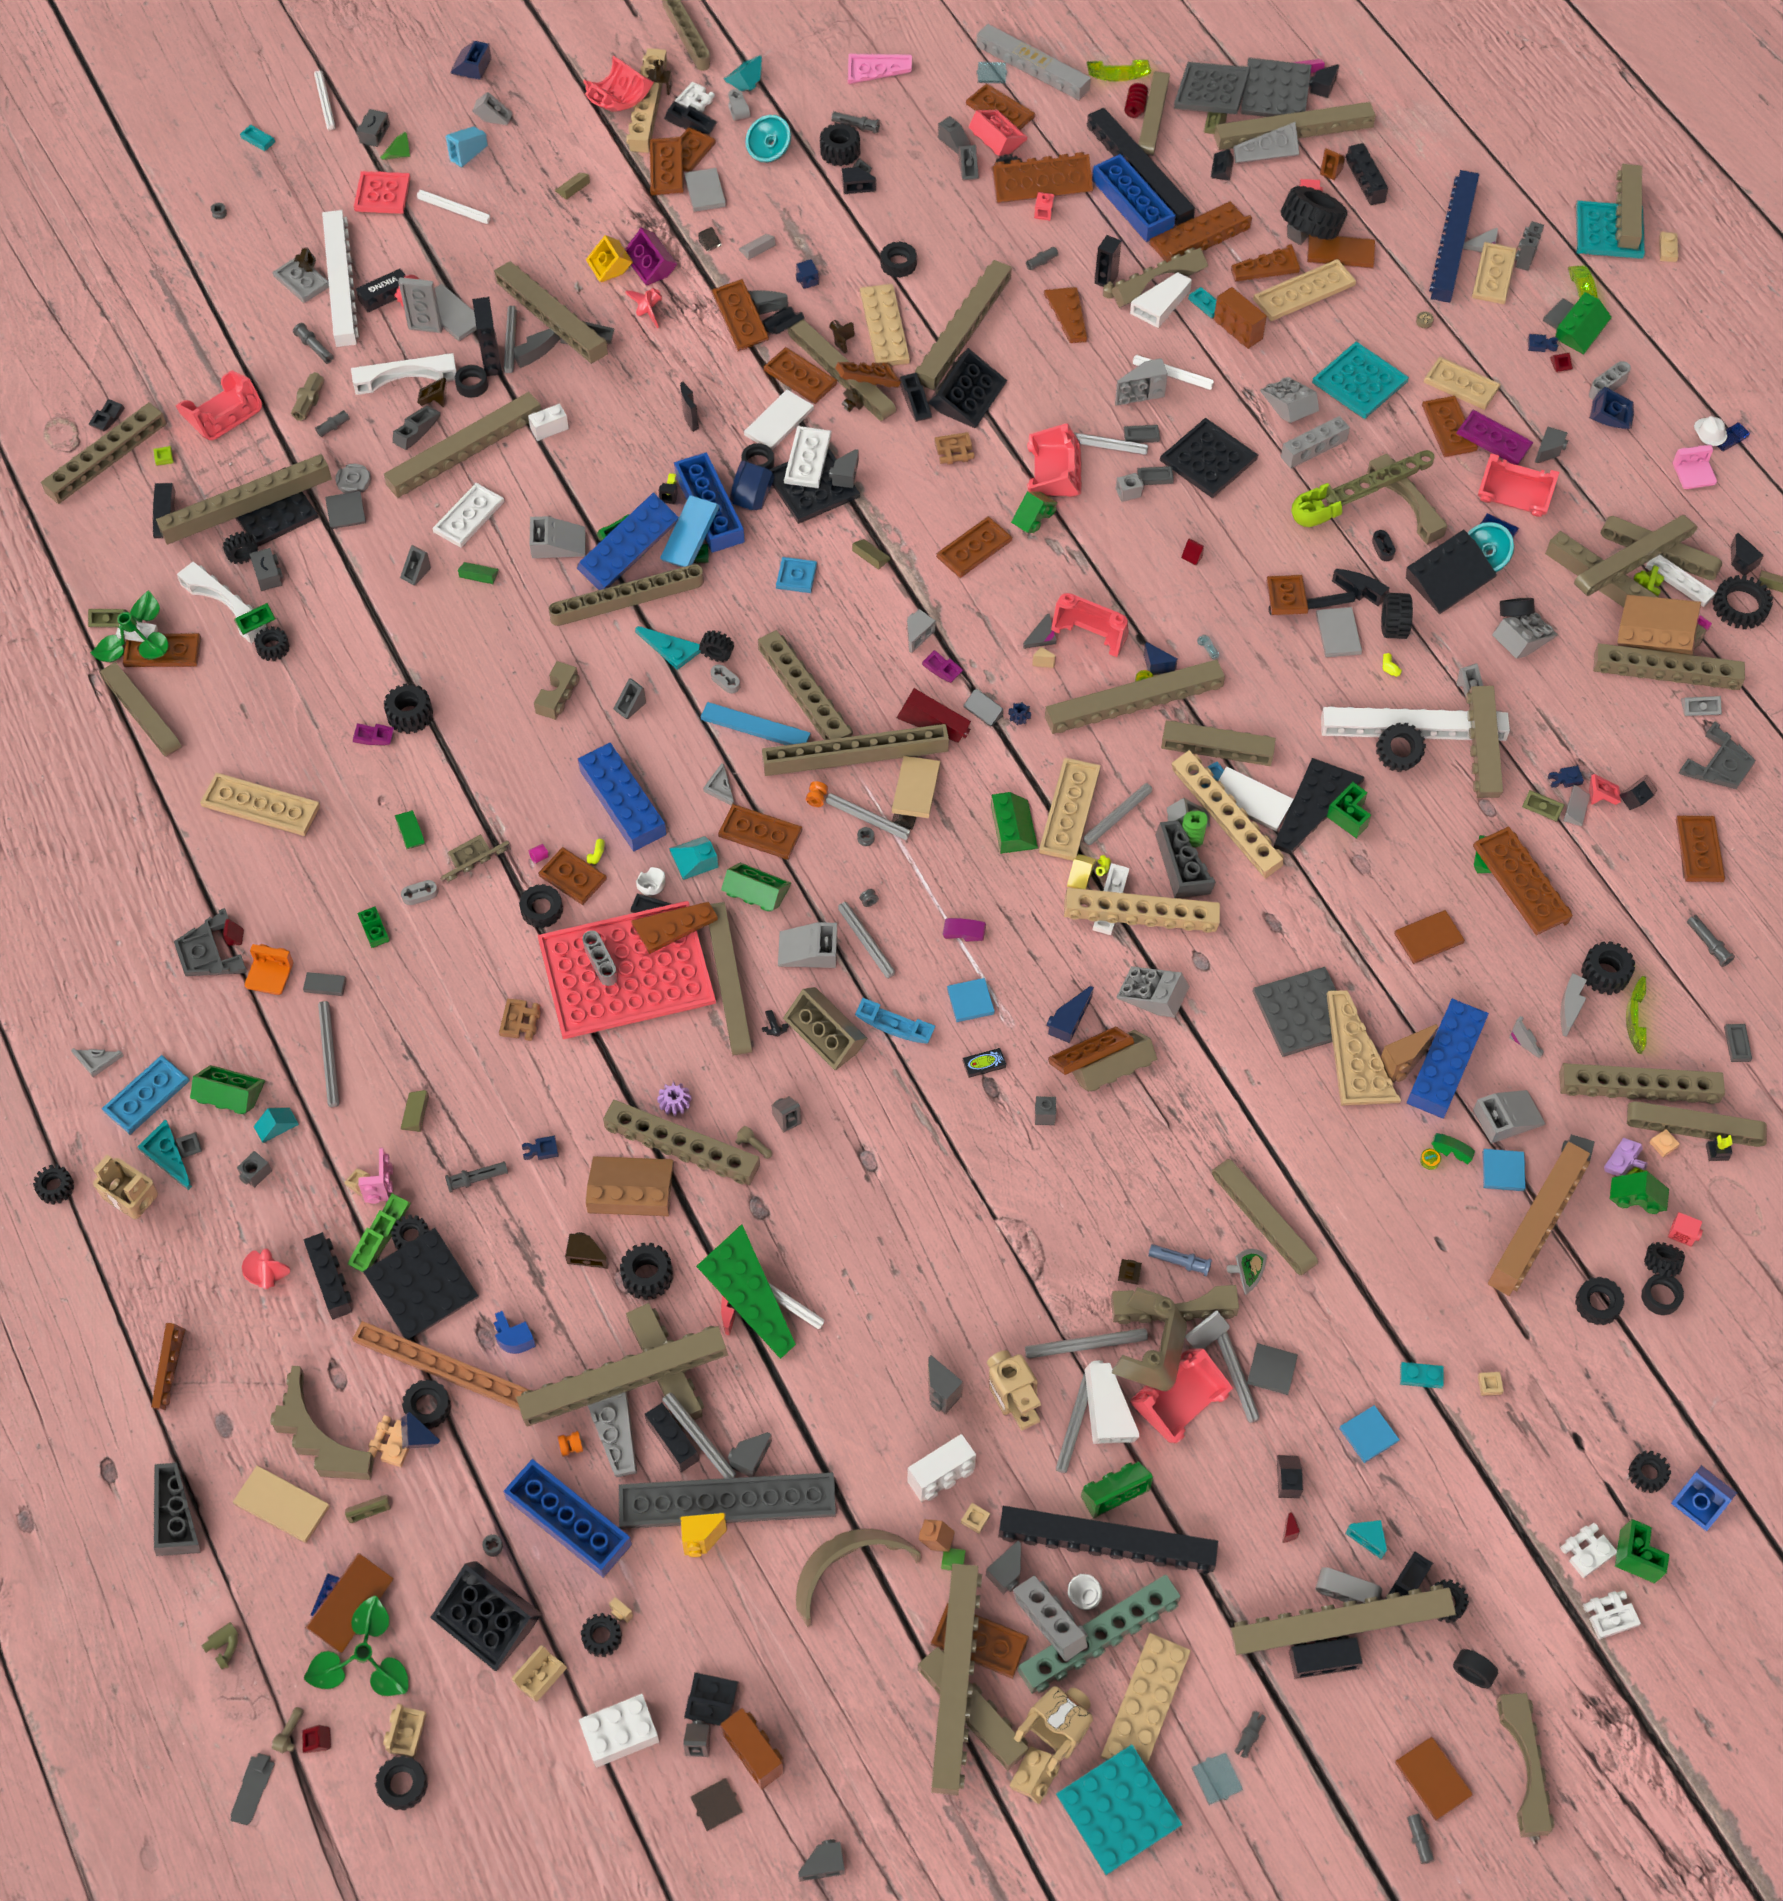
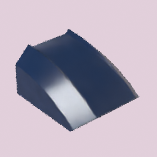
(1612, 409)
(751, 486)

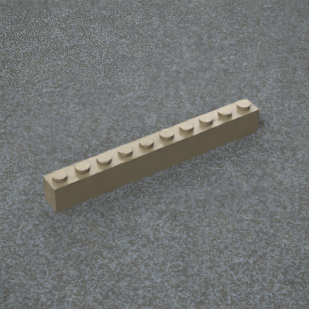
(1307, 124)
(551, 312)
(963, 324)
(461, 445)
(244, 499)
(1579, 559)
(1134, 696)
(855, 750)
(622, 1375)
(1342, 1621)
(955, 1680)

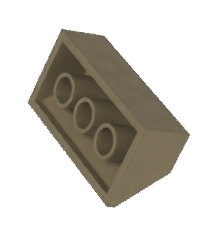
(824, 1027)
(1117, 1064)

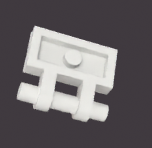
(691, 96)
(1592, 1556)
(1614, 1620)

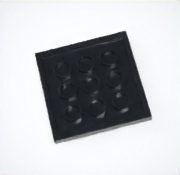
(1209, 457)
(809, 501)
(278, 518)
(420, 1284)

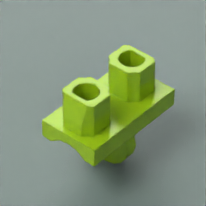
(1649, 579)

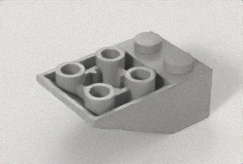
(1142, 383)
(1291, 399)
(556, 538)
(1523, 634)
(808, 946)
(1154, 990)
(1507, 1114)

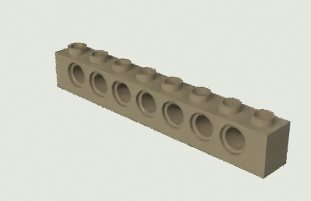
(103, 453)
(1669, 666)
(803, 687)
(1651, 1078)
(675, 1133)

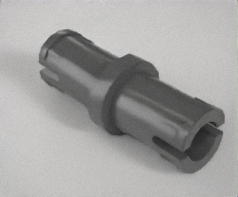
(1041, 258)
(332, 423)
(1250, 1734)
(1420, 1839)

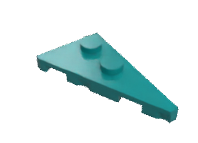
(671, 648)
(163, 1151)

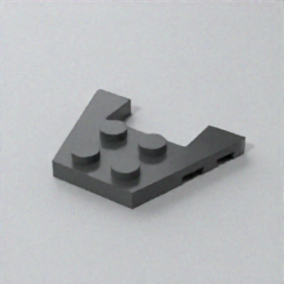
(1727, 766)
(199, 951)

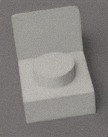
(1469, 677)

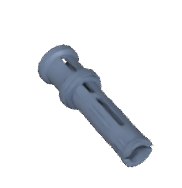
(1189, 1261)

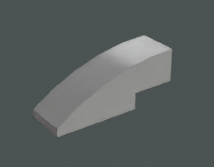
(1571, 1002)

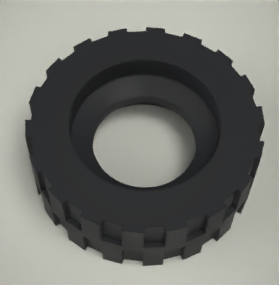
(898, 269)
(541, 892)
(1599, 1316)
(427, 1388)
(384, 1777)

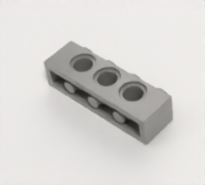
(1315, 442)
(1067, 1643)

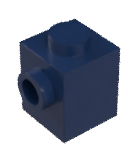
(807, 274)

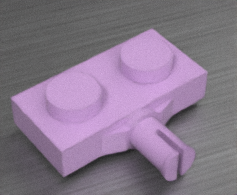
(1625, 1158)

